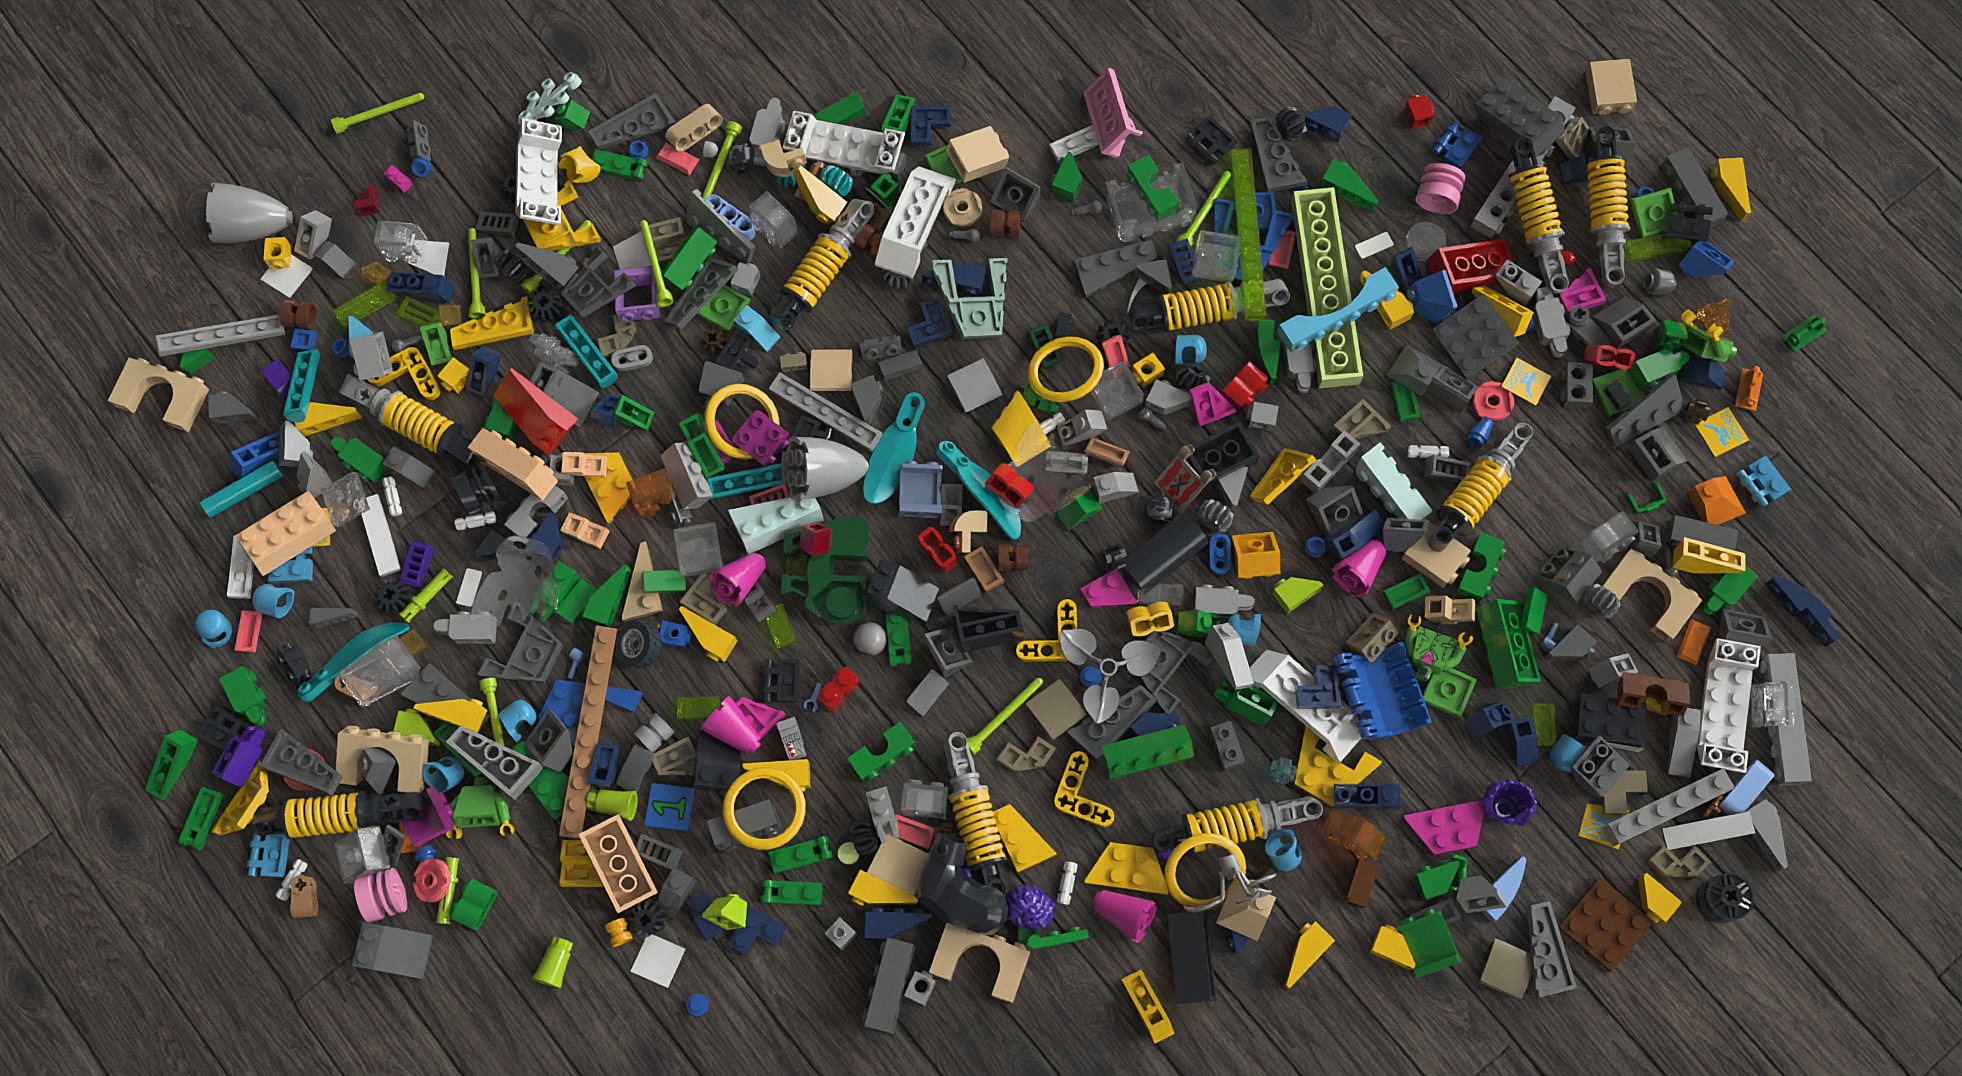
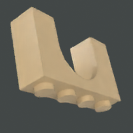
(140, 376)
(1678, 600)
(408, 750)
(1011, 958)

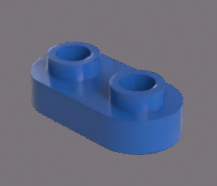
(1220, 555)

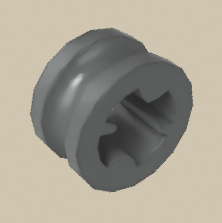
(1584, 313)

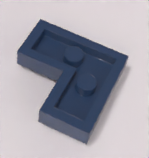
(926, 117)
(935, 326)
(1323, 694)
(756, 925)

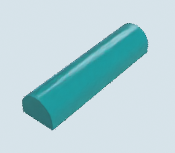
(586, 351)
(301, 385)
(745, 481)
(242, 488)

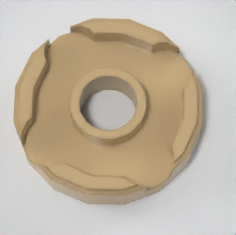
(962, 218)

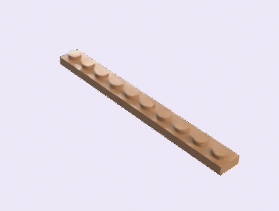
(588, 732)

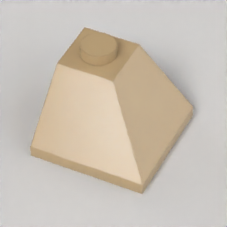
(1246, 917)

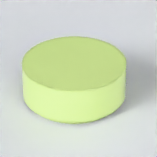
(848, 854)

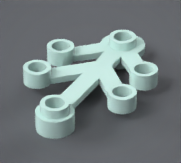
(549, 99)

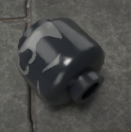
(741, 158)
(1159, 508)

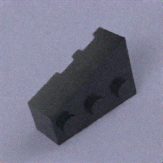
(986, 627)

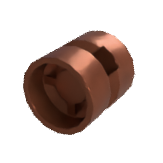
(1005, 223)
(869, 240)
(295, 314)
(1021, 557)

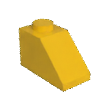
(1656, 899)
(1392, 947)

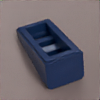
(1177, 263)

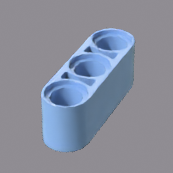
(739, 221)
(1746, 789)

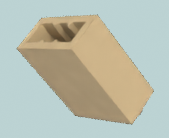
(1611, 86)
(977, 154)
(1437, 565)
(898, 864)

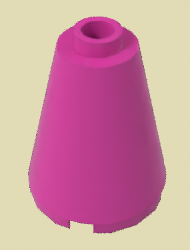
(1360, 568)
(737, 578)
(732, 727)
(1126, 913)

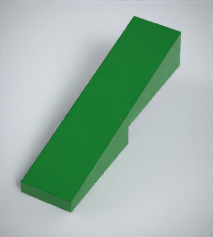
(843, 110)

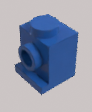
(680, 641)

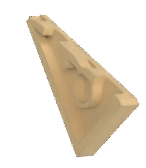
(639, 603)

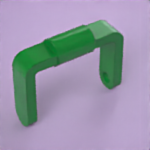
(1651, 506)
(1462, 870)

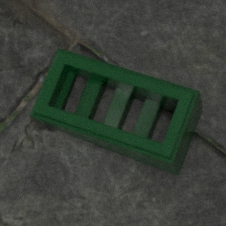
(1032, 333)

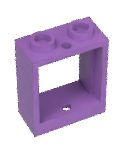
(643, 277)

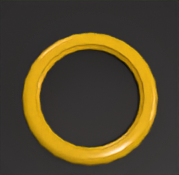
(1076, 393)
(711, 408)
(774, 842)
(1184, 846)

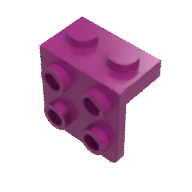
(761, 439)
(433, 822)

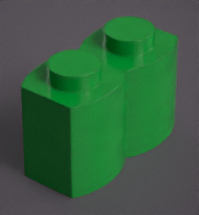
(474, 904)

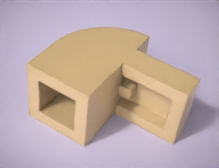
(779, 162)
(965, 524)
(1449, 611)

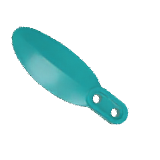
(892, 450)
(974, 479)
(346, 656)

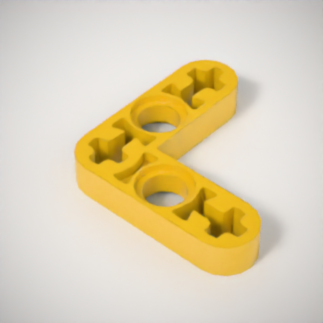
(406, 365)
(1057, 654)
(1071, 793)

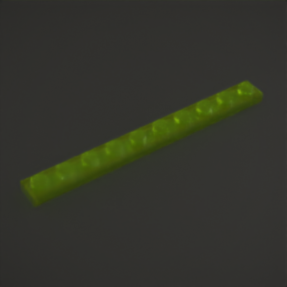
(1248, 231)

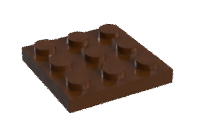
(1605, 924)

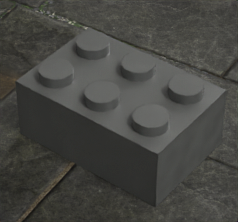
(754, 820)

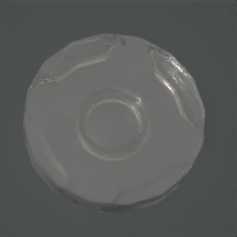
(1425, 239)

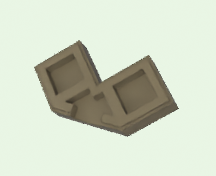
(620, 340)
(1019, 761)
(1615, 799)
(1687, 867)

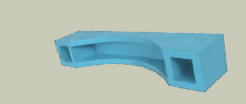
(1303, 329)

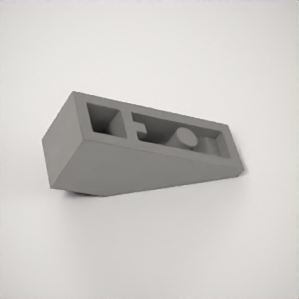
(311, 476)
(1230, 655)
(1683, 742)
(1769, 833)

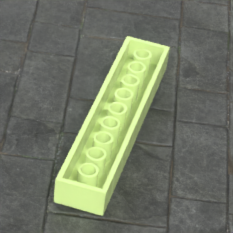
(1326, 284)

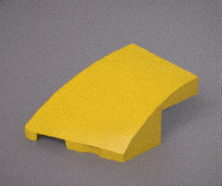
(1013, 424)

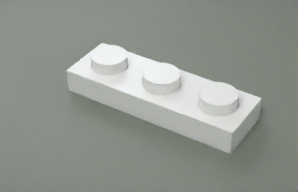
(240, 573)

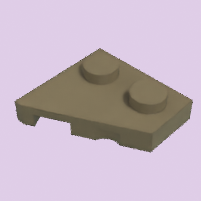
(1574, 137)
(1362, 422)
(703, 601)
(675, 759)

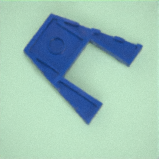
(1278, 226)
(567, 701)

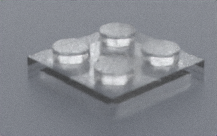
(345, 499)

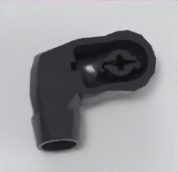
(956, 896)

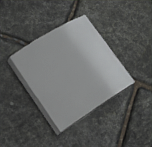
(974, 385)

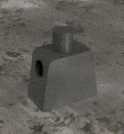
(716, 377)

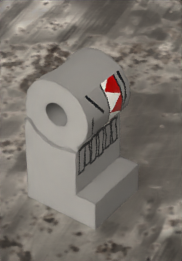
(791, 738)

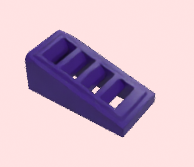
(412, 554)

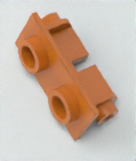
(1749, 388)

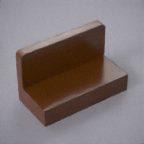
(1361, 882)

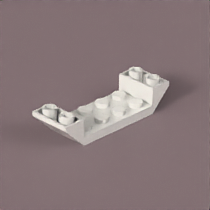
(843, 144)
(537, 172)
(912, 221)
(1279, 676)
(1726, 705)

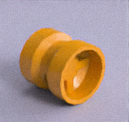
(619, 932)

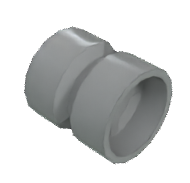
(654, 732)

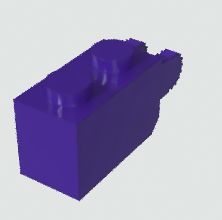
(240, 756)

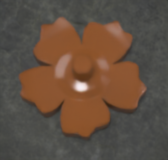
(1712, 806)

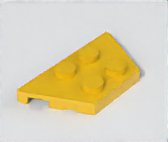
(611, 491)
(245, 802)
(1128, 869)

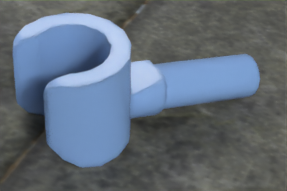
(1547, 644)
(578, 656)
(813, 698)

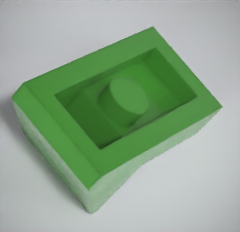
(436, 343)

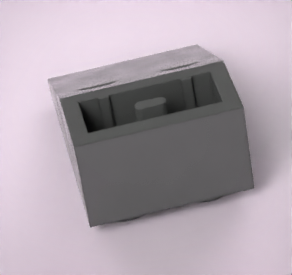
(566, 391)

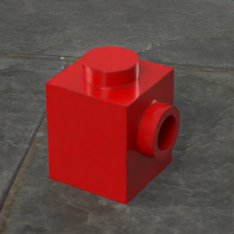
(1419, 111)

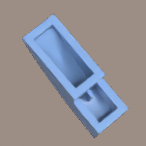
(1507, 885)

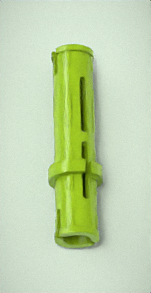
(425, 595)
(446, 902)

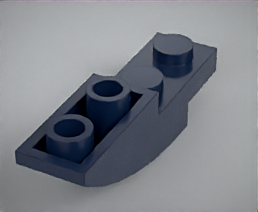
(1813, 611)

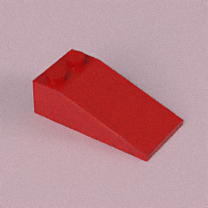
(1471, 263)
(534, 412)

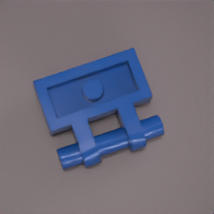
(1462, 148)

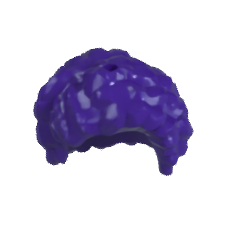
(1509, 802)
(1027, 903)

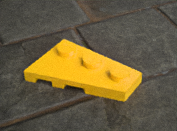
(1281, 474)
(1020, 839)

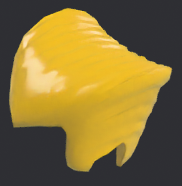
(579, 166)

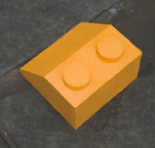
(1256, 555)

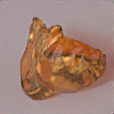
(1716, 314)

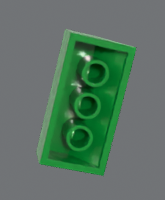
(1507, 644)
(1147, 752)

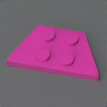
(1448, 827)

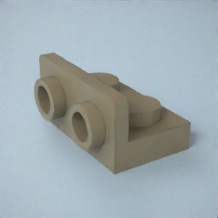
(1372, 637)

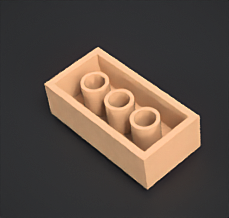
(513, 463)
(285, 533)
(618, 863)

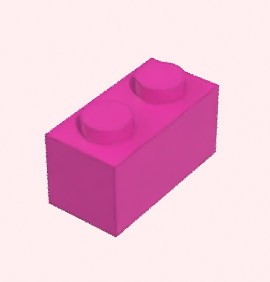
(398, 178)

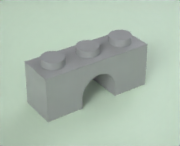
(1333, 460)
(522, 522)

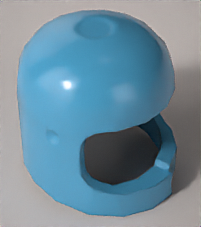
(1190, 349)
(266, 598)
(210, 625)
(1246, 629)
(515, 715)
(1565, 753)
(448, 773)
(1289, 859)

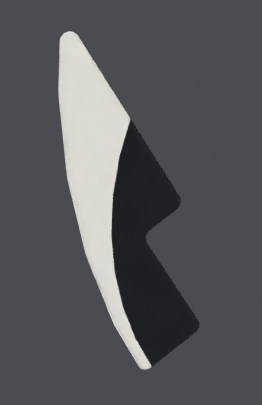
(874, 197)
(1140, 289)

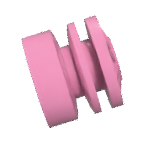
(1440, 188)
(380, 895)

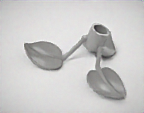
(1099, 700)
(1231, 869)

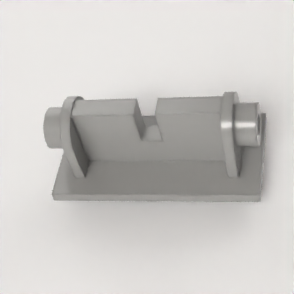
(1075, 462)

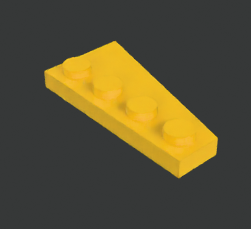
(493, 327)

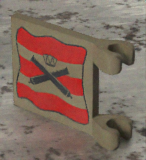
(1182, 481)

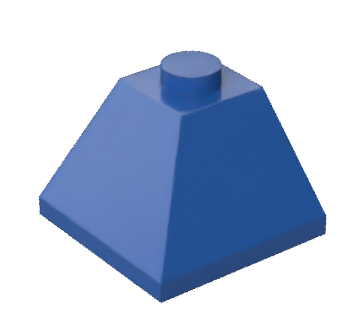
(1705, 261)
(1433, 297)

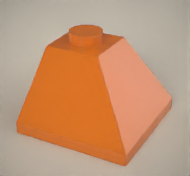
(1716, 501)

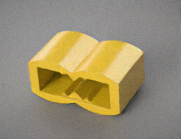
(1150, 618)

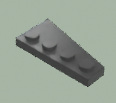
(1275, 159)
(703, 215)

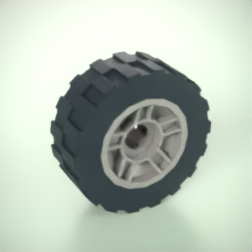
(638, 644)

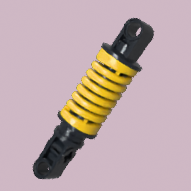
(336, 814)

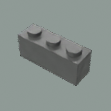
(1700, 531)

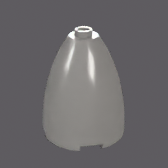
(243, 214)
(820, 467)

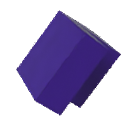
(278, 376)

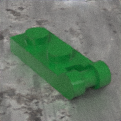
(620, 165)
(898, 639)
(201, 818)
(800, 855)
(792, 892)
(1054, 938)

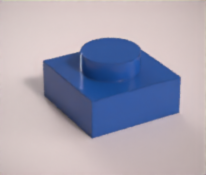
(303, 340)

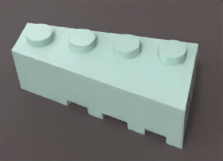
(1391, 486)
(769, 521)

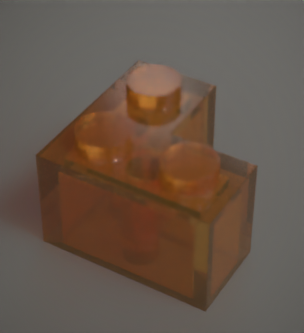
(651, 490)
(1354, 834)

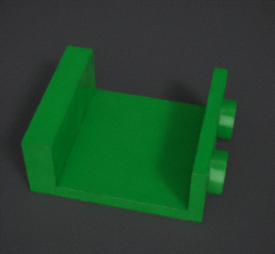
(1429, 942)

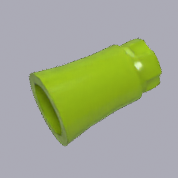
(613, 803)
(554, 963)

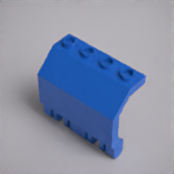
(1383, 693)

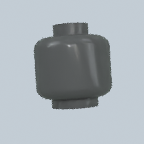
(1659, 282)

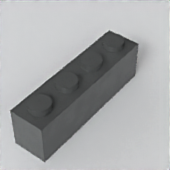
(1693, 184)

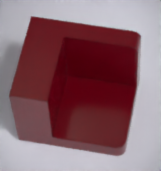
(367, 202)
(815, 538)

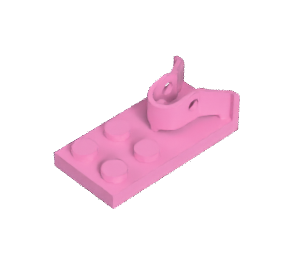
(1109, 114)

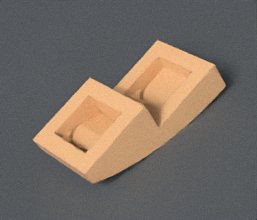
(584, 465)
(584, 530)

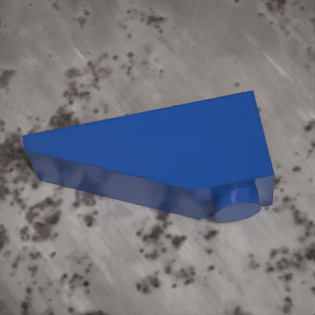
(255, 455)

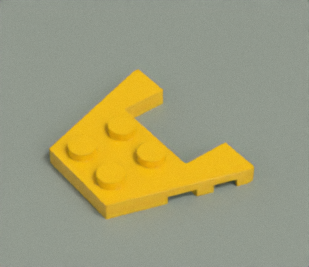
(561, 236)
(1319, 772)

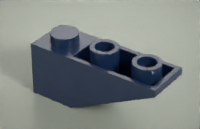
(968, 278)
(421, 286)
(1354, 534)
(1367, 796)
(884, 925)

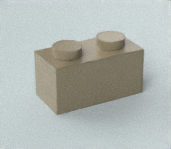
(793, 362)

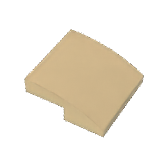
(831, 370)

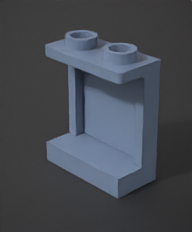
(920, 490)

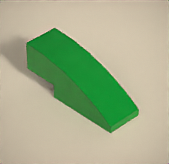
(1267, 349)
(701, 445)

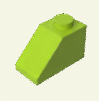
(1294, 592)
(413, 723)
(727, 912)

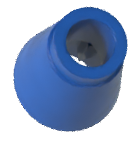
(1480, 432)

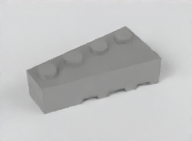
(500, 764)

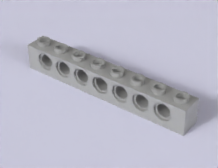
(1484, 220)

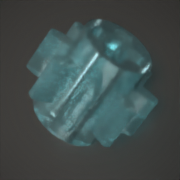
(1283, 770)

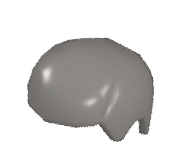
(870, 638)

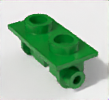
(1805, 332)
(1031, 398)

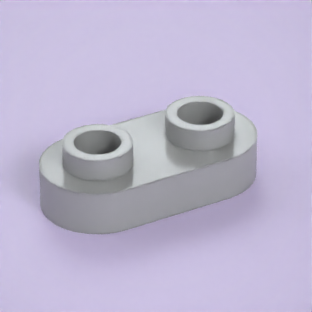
(632, 357)

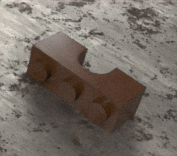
(1671, 694)

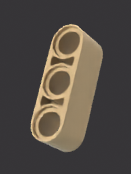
(694, 127)

